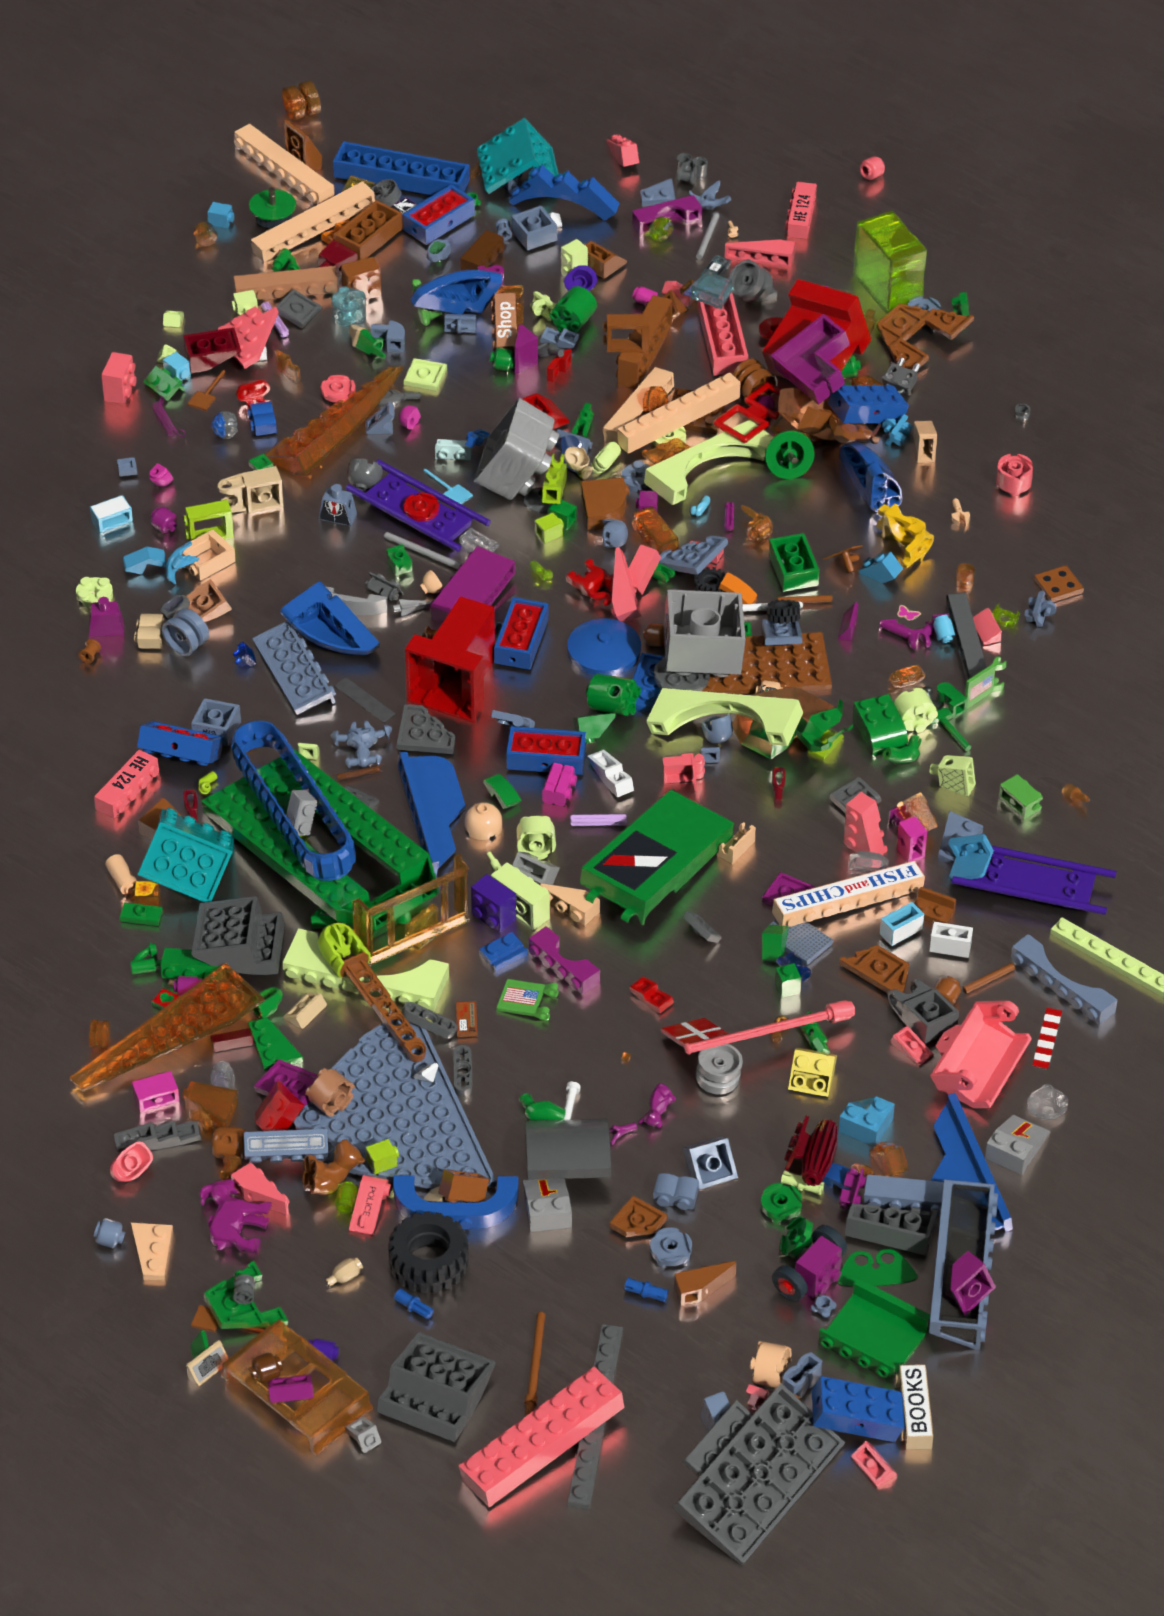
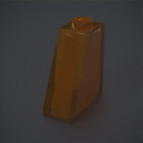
(215, 1100)

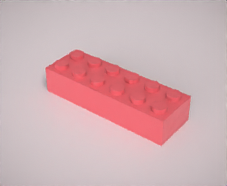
(723, 336)

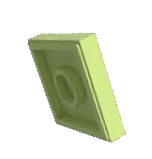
(425, 374)

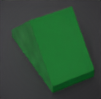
(774, 942)

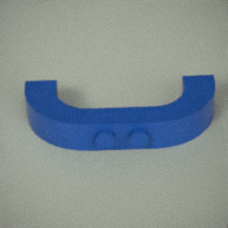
(466, 1214)

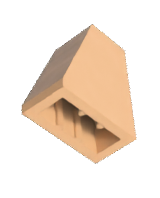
(925, 441)

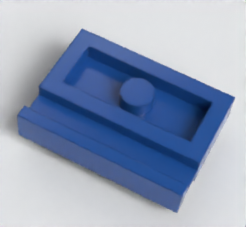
(503, 951)

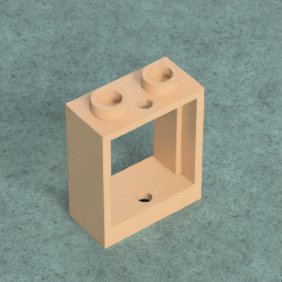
(209, 540)

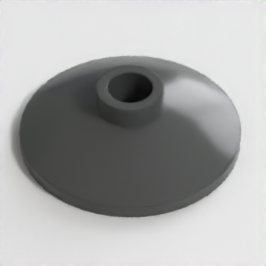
(533, 501)

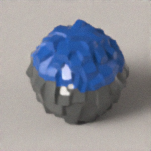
(224, 424)

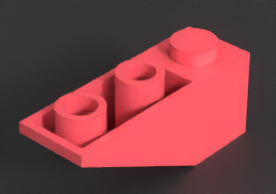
(623, 150)
(257, 1189)

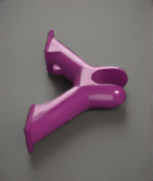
(911, 634)

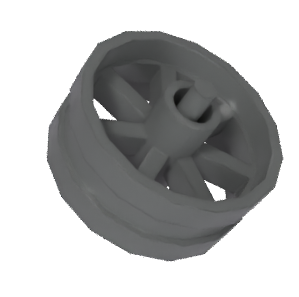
(387, 192)

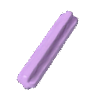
(278, 325)
(598, 820)

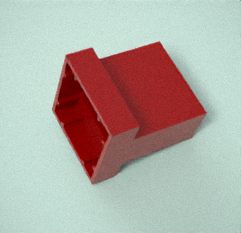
(808, 304)
(451, 666)

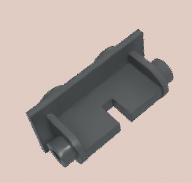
(379, 582)

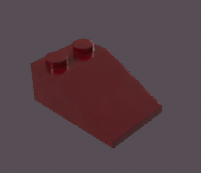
(210, 348)

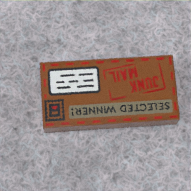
(466, 1019)

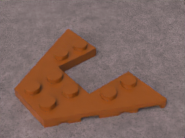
(907, 320)

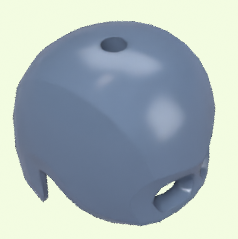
(614, 532)
(720, 729)

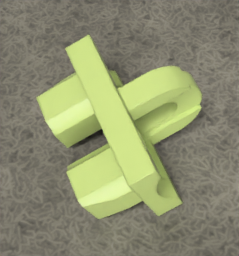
(540, 301)

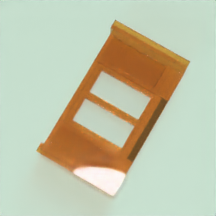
(329, 1410)

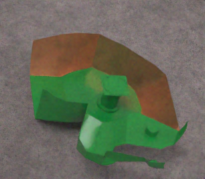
(816, 719)

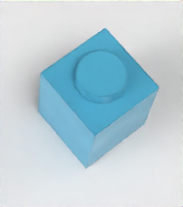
(177, 366)

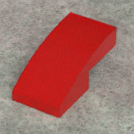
(559, 364)
(649, 994)

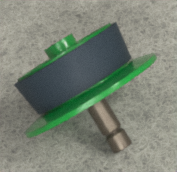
(272, 207)

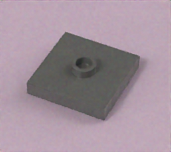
(298, 308)

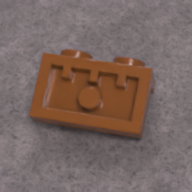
(935, 905)

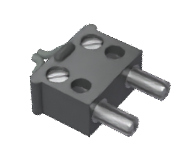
(901, 377)

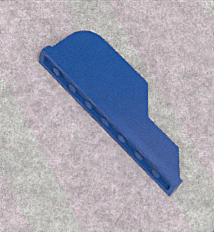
(433, 802)
(964, 1157)

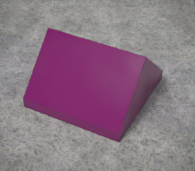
(525, 350)

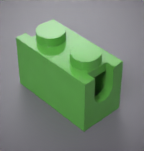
(1020, 796)

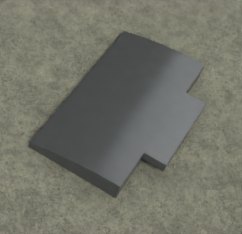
(754, 1471)

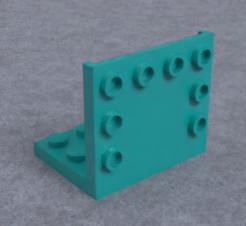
(514, 153)
(187, 855)

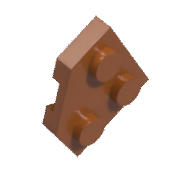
(637, 1219)

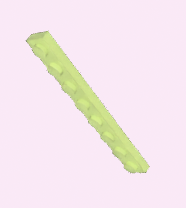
(1109, 956)

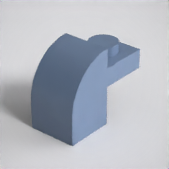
(392, 334)

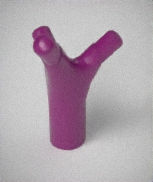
(620, 1130)

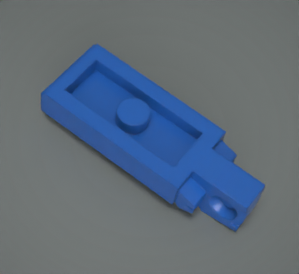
(476, 438)

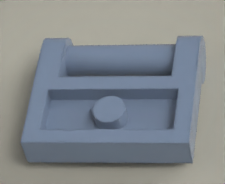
(512, 719)

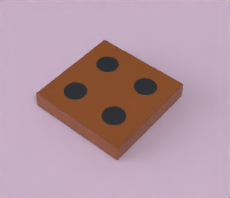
(1058, 583)

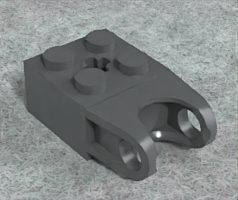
(924, 1010)

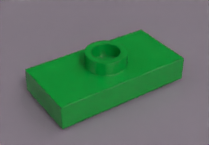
(141, 914)

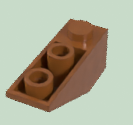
(699, 1283)

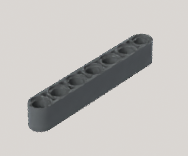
(966, 634)

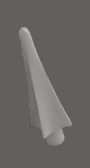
(408, 606)

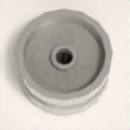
(719, 1069)

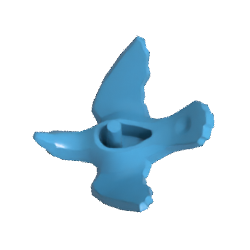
(178, 561)

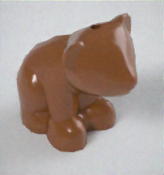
(325, 1177)

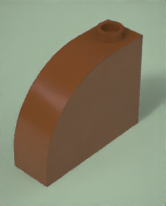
(603, 500)

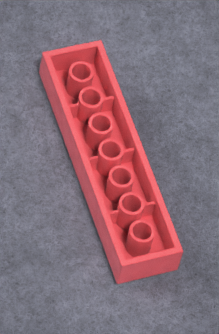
(541, 1436)

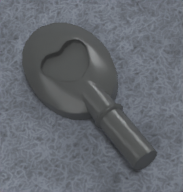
(548, 348)
(395, 397)

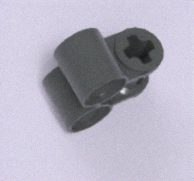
(690, 169)

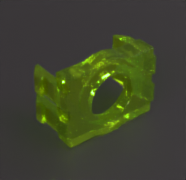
(998, 613)

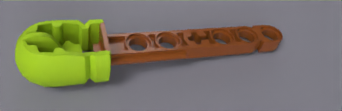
(339, 941)

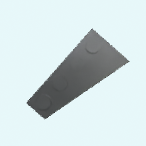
(892, 1227)

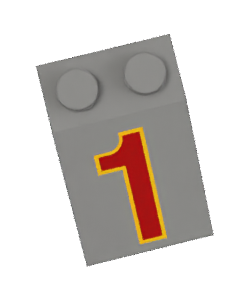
(1015, 1144)
(547, 1204)

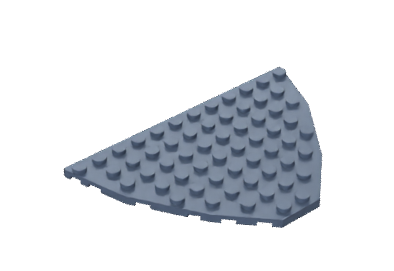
(412, 1113)

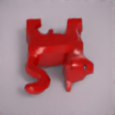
(594, 579)

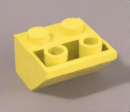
(812, 1072)

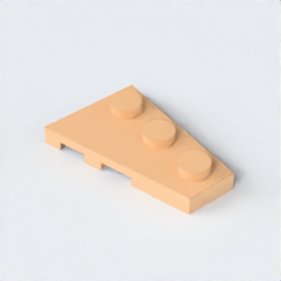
(153, 1248)

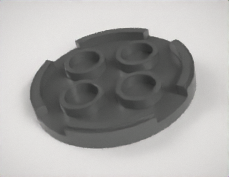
(672, 680)

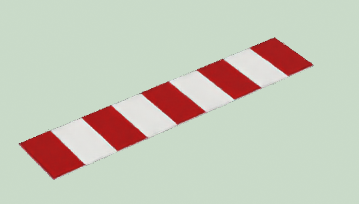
(1047, 1038)

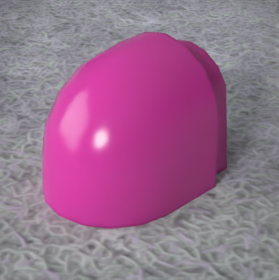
(409, 417)
(160, 476)

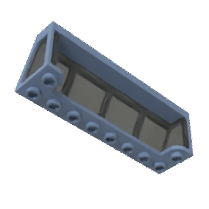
(963, 1228)

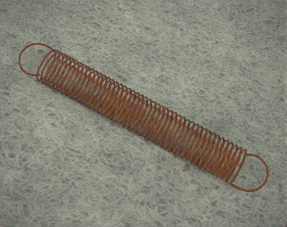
(373, 769)

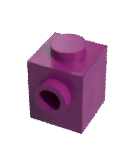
(647, 499)

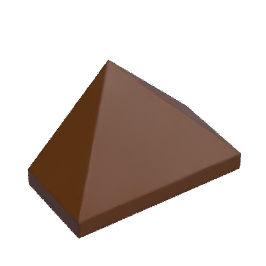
(678, 307)

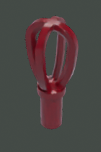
(778, 788)
(192, 811)

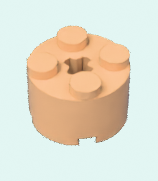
(770, 1364)

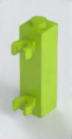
(554, 481)

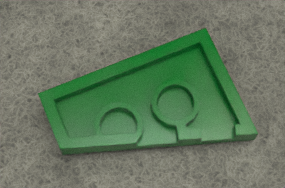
(272, 1044)

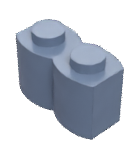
(676, 1191)
(803, 1375)

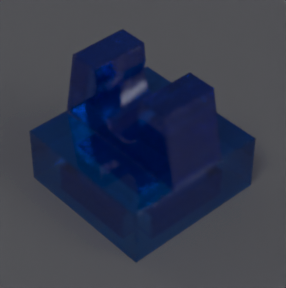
(244, 655)

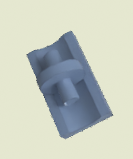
(460, 323)
(1039, 609)

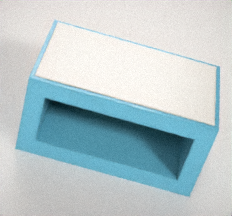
(111, 513)
(901, 923)

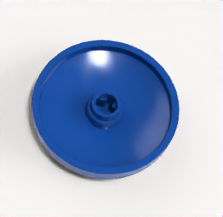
(604, 647)

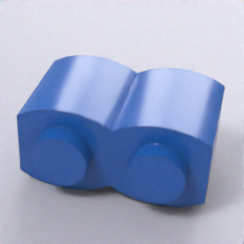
(262, 418)

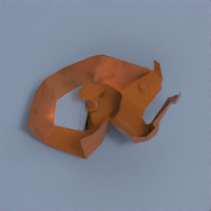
(821, 419)

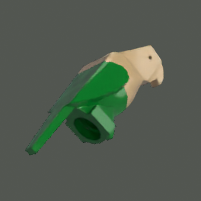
(365, 341)

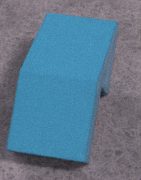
(138, 560)

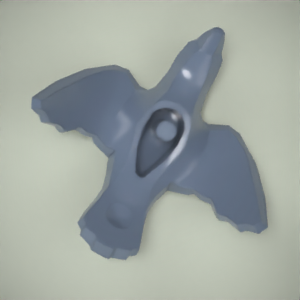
(708, 199)

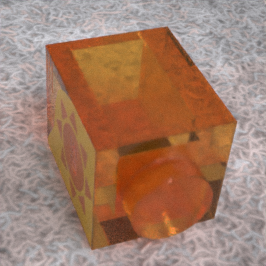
(146, 893)

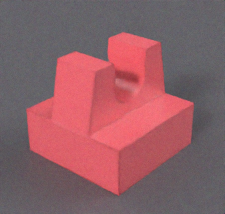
(757, 1396)

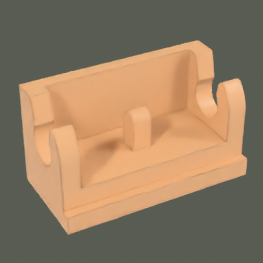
(737, 844)

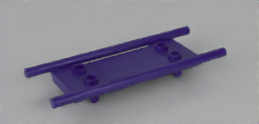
(393, 490)
(1040, 881)

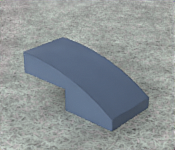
(563, 340)

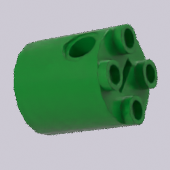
(573, 309)
(612, 694)

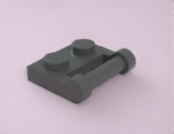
(850, 790)

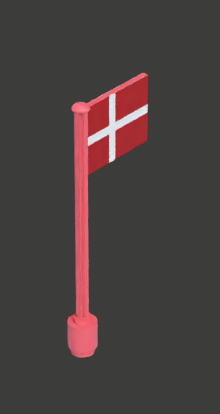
(704, 1034)

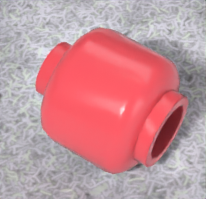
(872, 168)

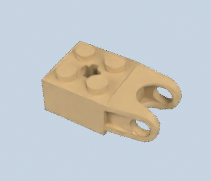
(253, 490)

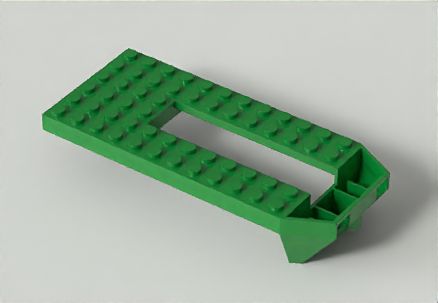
(244, 817)

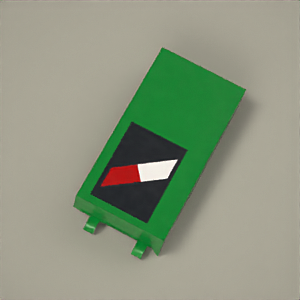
(655, 855)

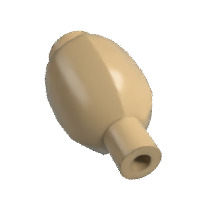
(345, 1271)

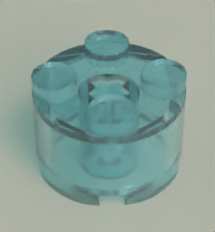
(348, 306)

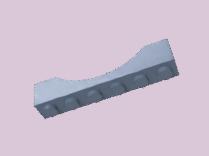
(1091, 1001)

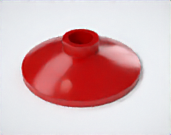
(769, 326)

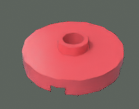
(337, 388)

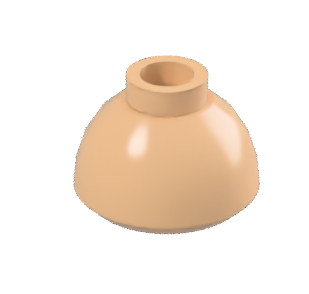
(431, 583)

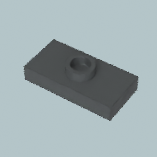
(701, 927)

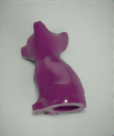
(658, 1102)

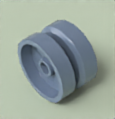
(185, 632)

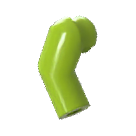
(204, 783)

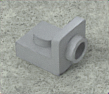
(365, 1433)

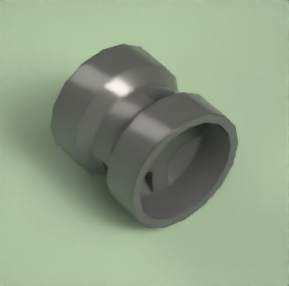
(244, 1289)

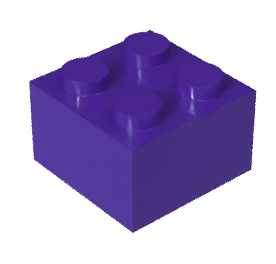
(493, 903)

